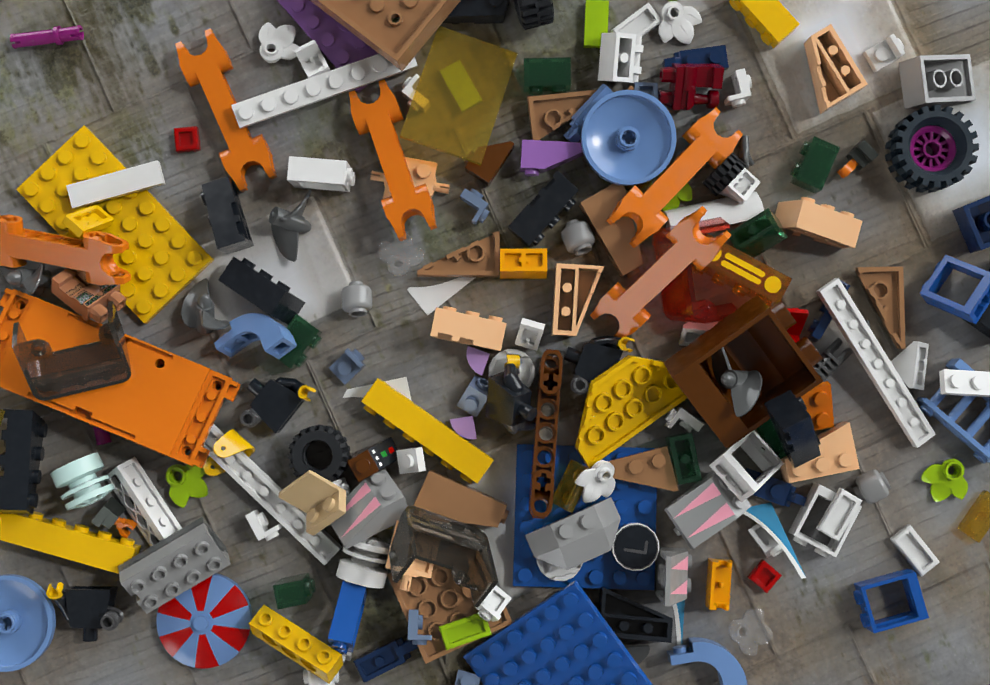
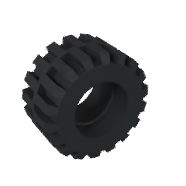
(534, 12)
(333, 438)

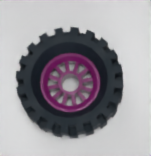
(953, 136)

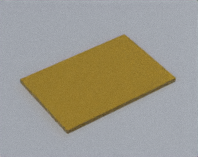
(459, 95)

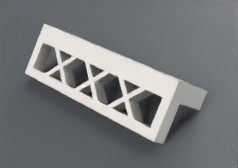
(146, 501)

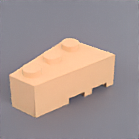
(819, 222)

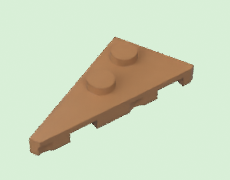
(553, 110)
(476, 260)
(886, 293)
(647, 468)

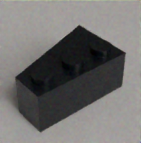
(479, 12)
(544, 210)
(226, 215)
(261, 290)
(793, 428)
(634, 620)

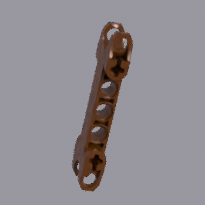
(550, 398)

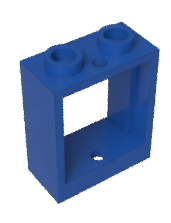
(976, 303)
(913, 594)
(347, 617)

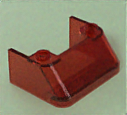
(678, 296)

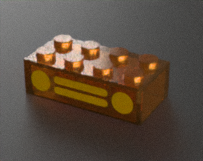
(745, 275)

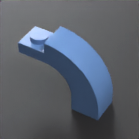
(253, 327)
(711, 652)

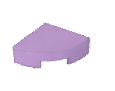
(477, 359)
(464, 427)

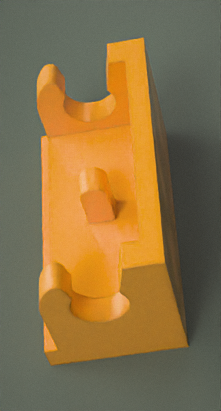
(523, 263)
(718, 584)

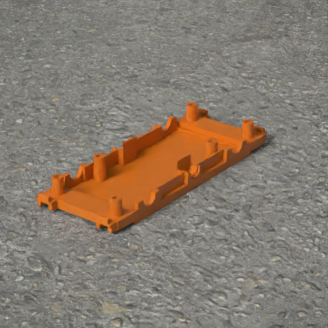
(163, 404)

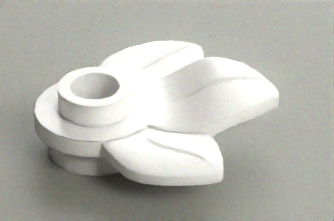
(679, 26)
(278, 39)
(597, 481)

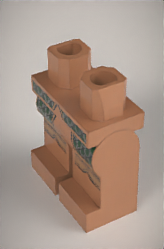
(86, 298)

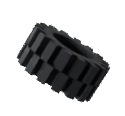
(724, 174)

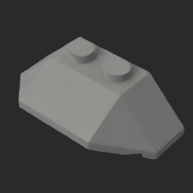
(577, 536)

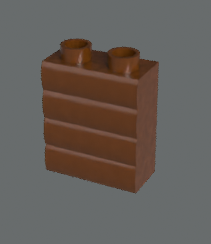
(752, 340)

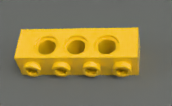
(296, 643)

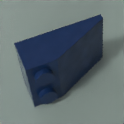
(975, 224)

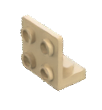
(318, 498)

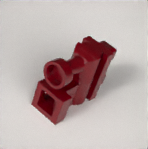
(685, 80)

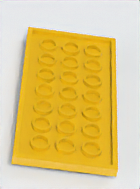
(160, 250)

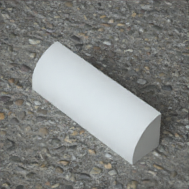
(725, 208)

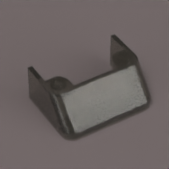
(74, 368)
(445, 544)

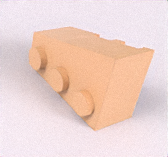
(831, 69)
(572, 294)
(468, 328)
(836, 456)

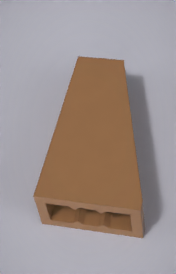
(613, 237)
(460, 502)

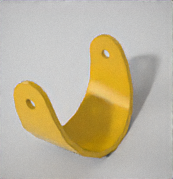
(233, 444)

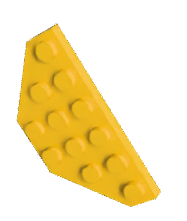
(624, 404)

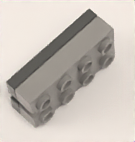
(174, 565)

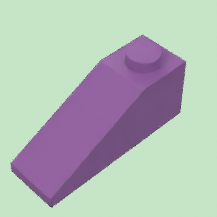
(543, 156)

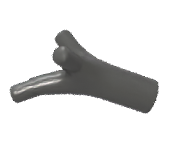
(744, 154)

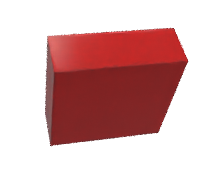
(187, 139)
(764, 576)

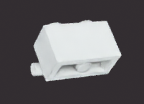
(620, 57)

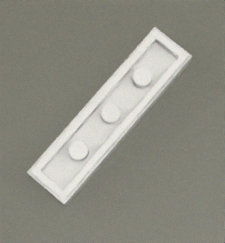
(115, 184)

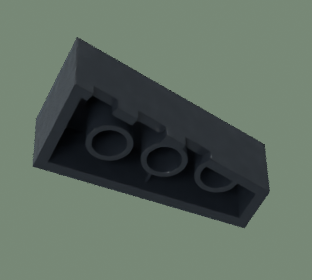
(21, 461)

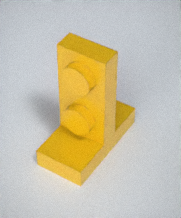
(87, 220)

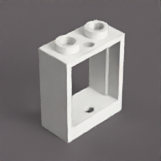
(320, 174)
(736, 476)
(833, 547)

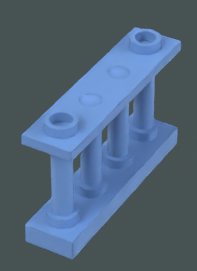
(930, 408)

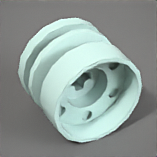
(82, 481)

